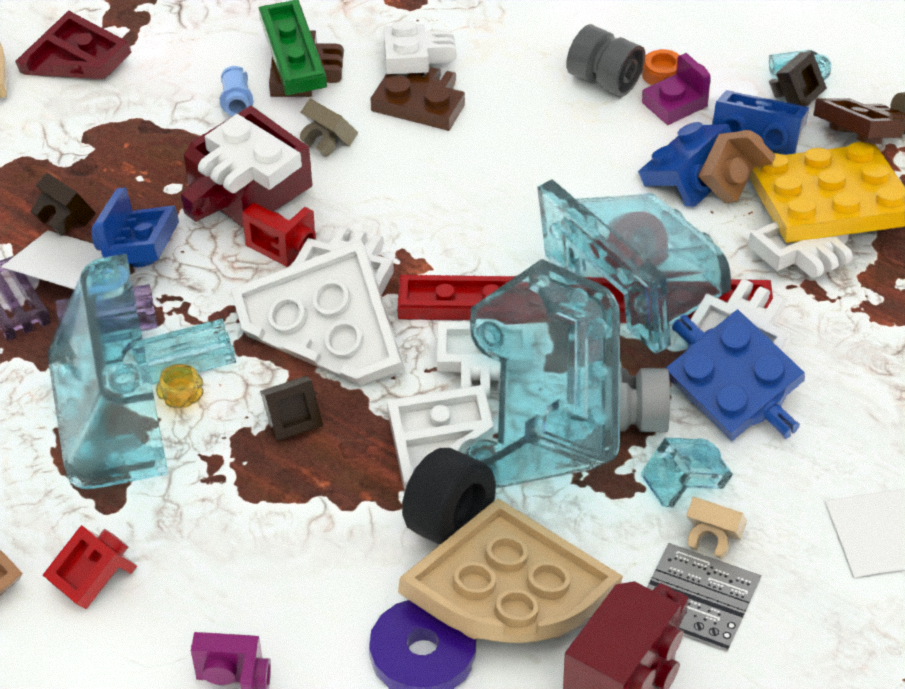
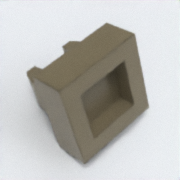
(325, 124)

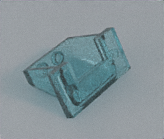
(640, 249)

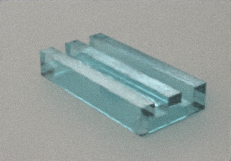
(181, 347)

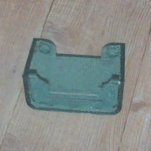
(556, 374)
(101, 403)

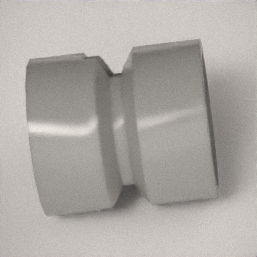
(645, 399)

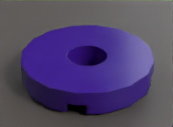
(401, 667)

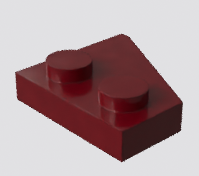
(74, 50)

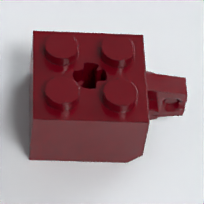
(208, 197)
(628, 641)

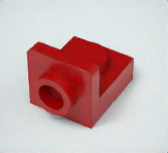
(275, 235)
(88, 564)

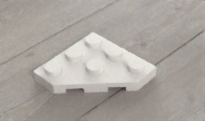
(324, 315)

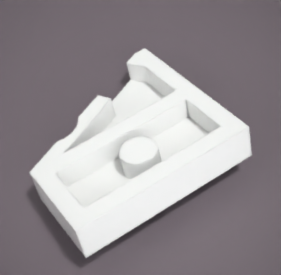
(437, 421)

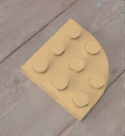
(508, 579)

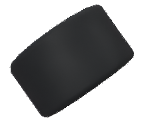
(446, 493)

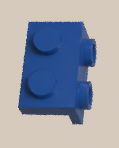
(682, 161)
(137, 233)

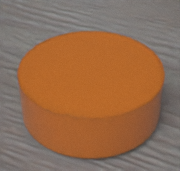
(659, 65)

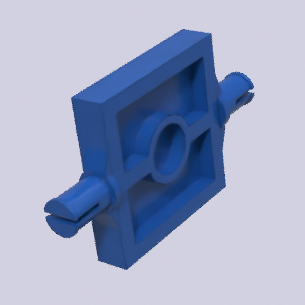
(735, 375)

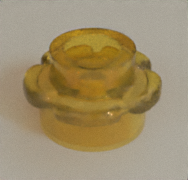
(180, 386)

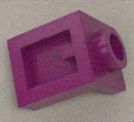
(681, 93)
(230, 659)

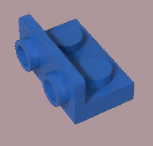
(772, 120)

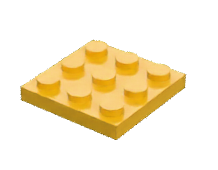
(831, 192)

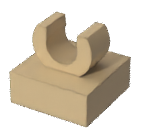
(714, 520)

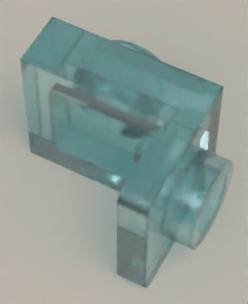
(684, 465)

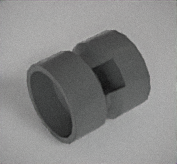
(605, 60)

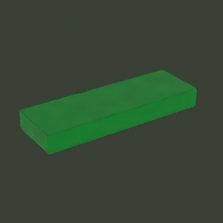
(292, 47)

